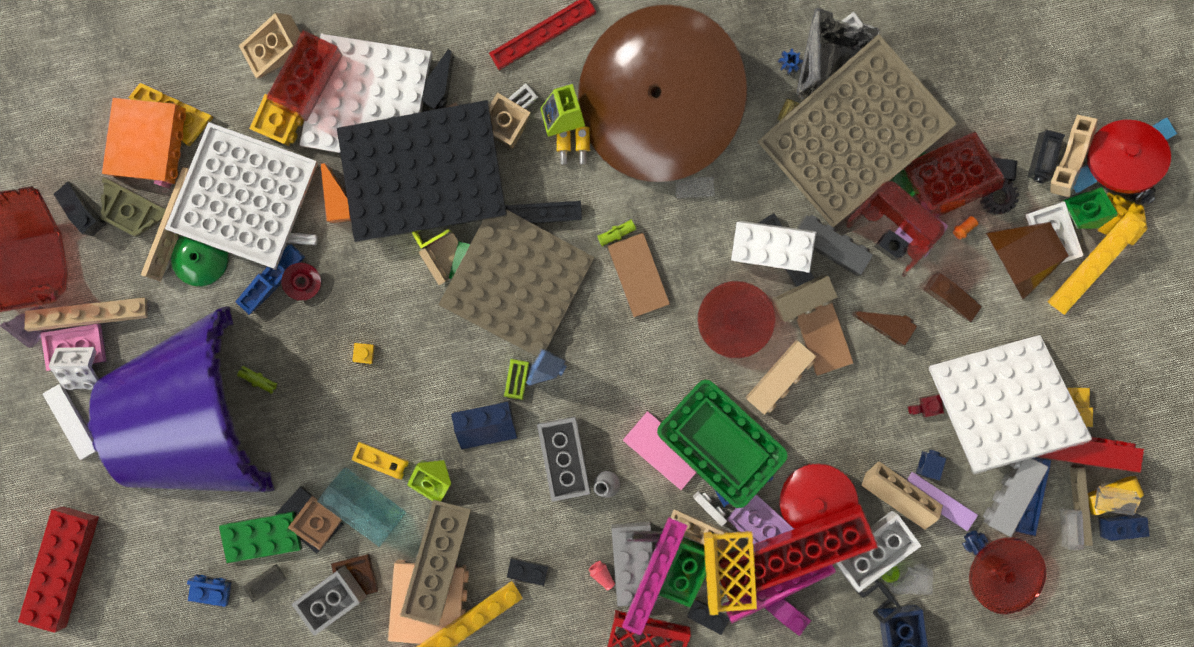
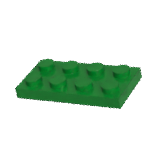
(259, 537)

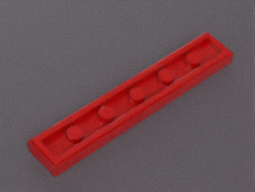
(542, 33)

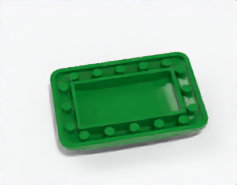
(722, 443)

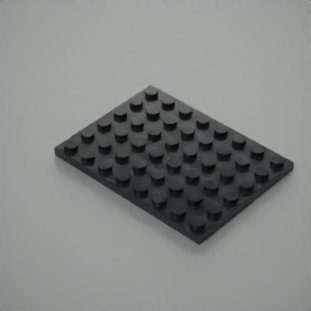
(421, 171)

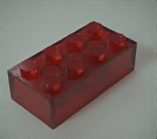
(304, 75)

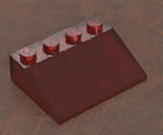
(954, 175)

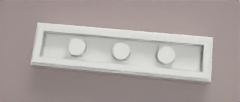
(70, 421)

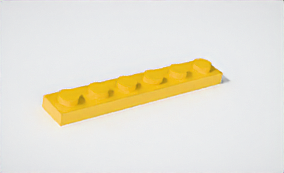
(1096, 262)
(475, 618)

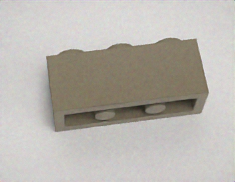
(804, 298)

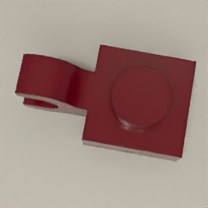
(928, 406)

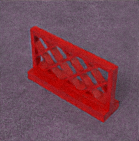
(654, 627)

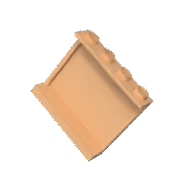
(414, 631)

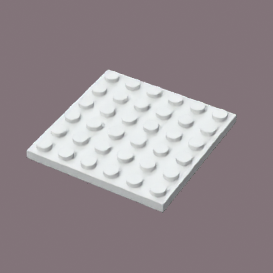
(367, 86)
(241, 195)
(1008, 404)

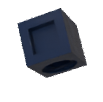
(931, 464)

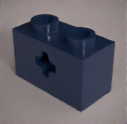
(1123, 527)

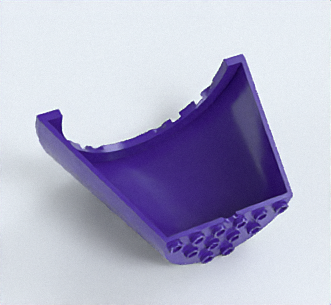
(167, 417)

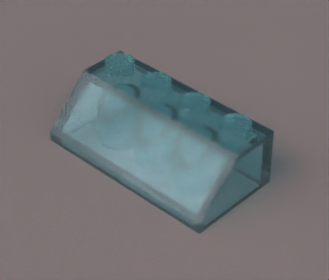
(361, 507)

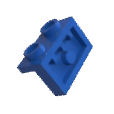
(209, 591)

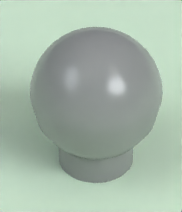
(606, 484)

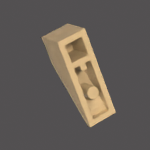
(697, 527)

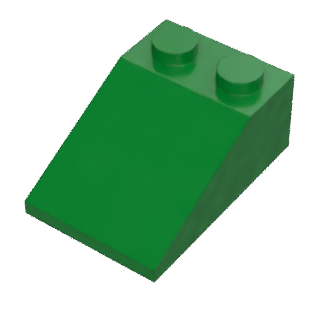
(685, 573)

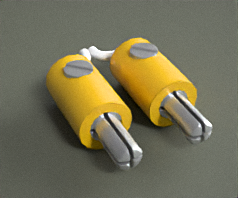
(582, 143)

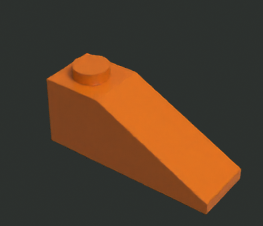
(335, 197)

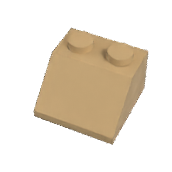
(507, 120)

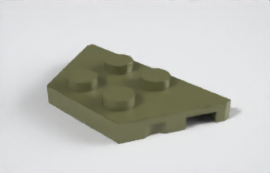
(128, 210)

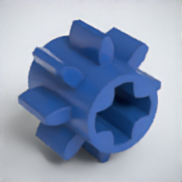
(788, 56)

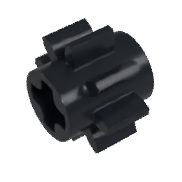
(1144, 197)

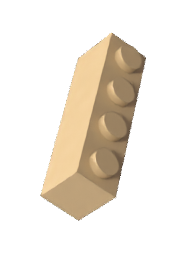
(780, 377)
(902, 495)

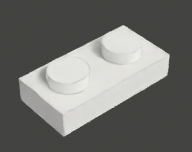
(717, 513)

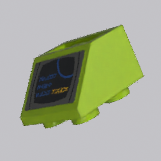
(562, 111)

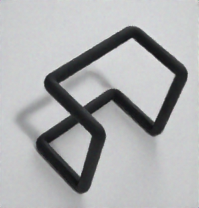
(887, 593)

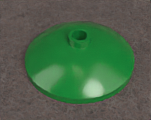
(203, 271)

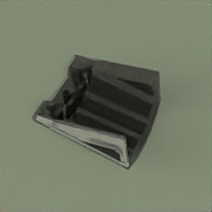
(829, 48)

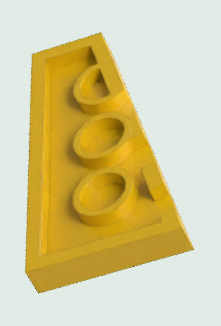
(195, 119)

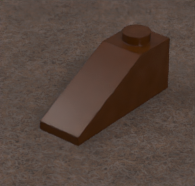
(952, 296)
(893, 327)

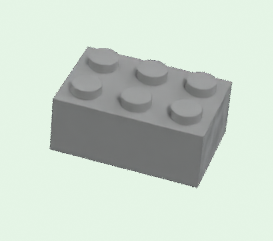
(329, 600)

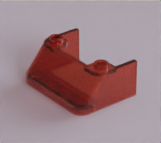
(905, 213)

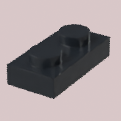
(527, 571)
(700, 613)

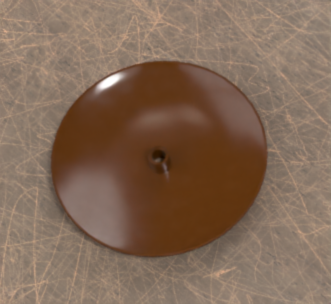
(698, 102)

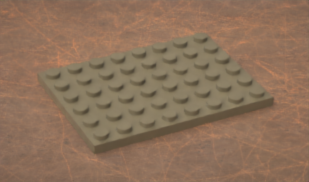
(856, 131)

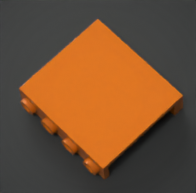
(144, 140)

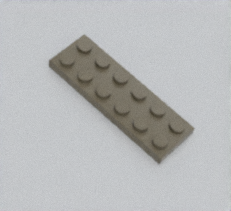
(436, 563)

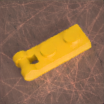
(379, 460)

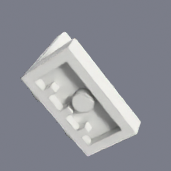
(74, 367)

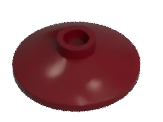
(297, 290)

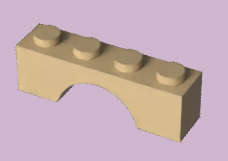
(1074, 156)

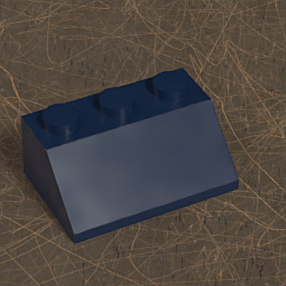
(484, 425)

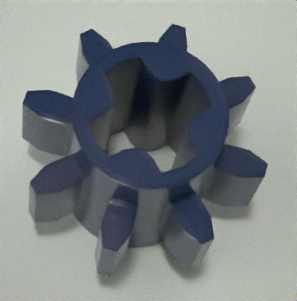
(974, 542)

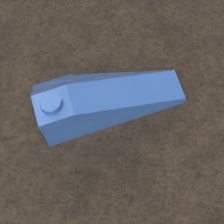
(546, 367)

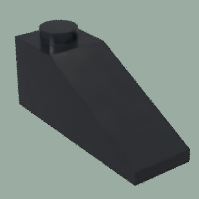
(438, 83)
(79, 210)

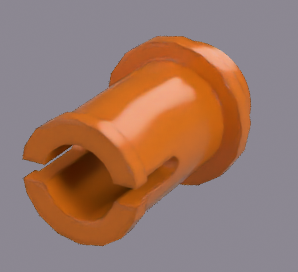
(962, 230)

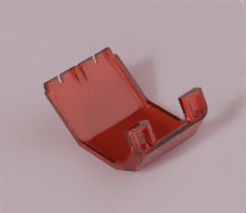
(30, 251)

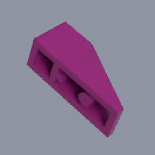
(789, 615)

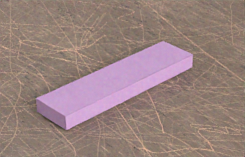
(951, 508)

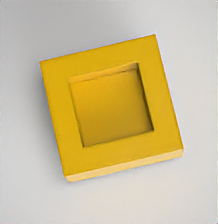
(363, 353)

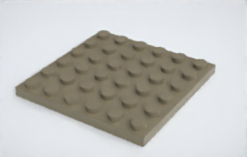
(516, 281)

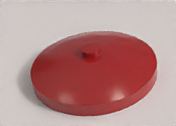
(1129, 156)
(816, 493)

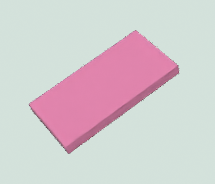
(646, 442)

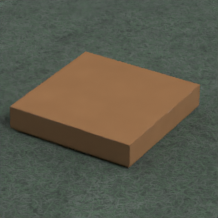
(315, 523)

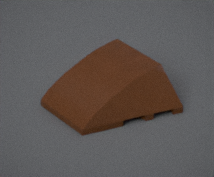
(1028, 254)

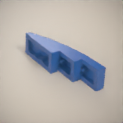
(268, 281)

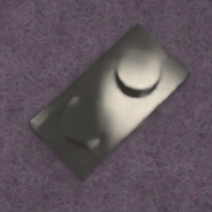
(264, 583)

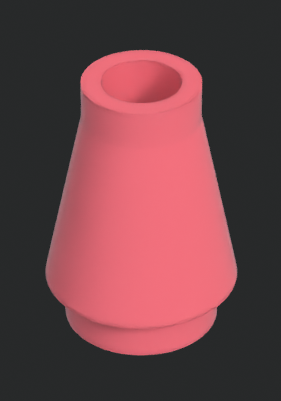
(601, 574)

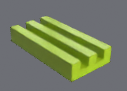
(507, 388)

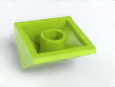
(430, 479)

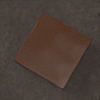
(361, 570)

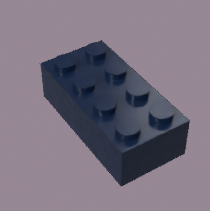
(905, 628)

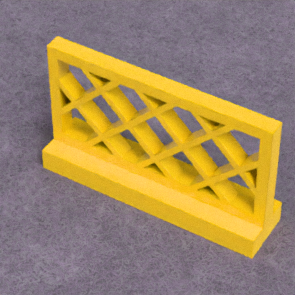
(713, 577)

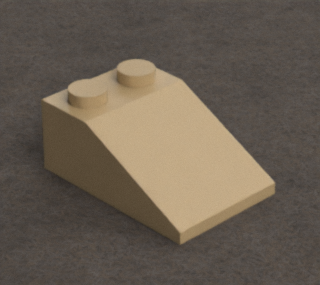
(270, 44)

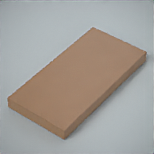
(638, 275)
(824, 339)

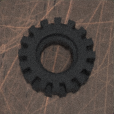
(1008, 204)

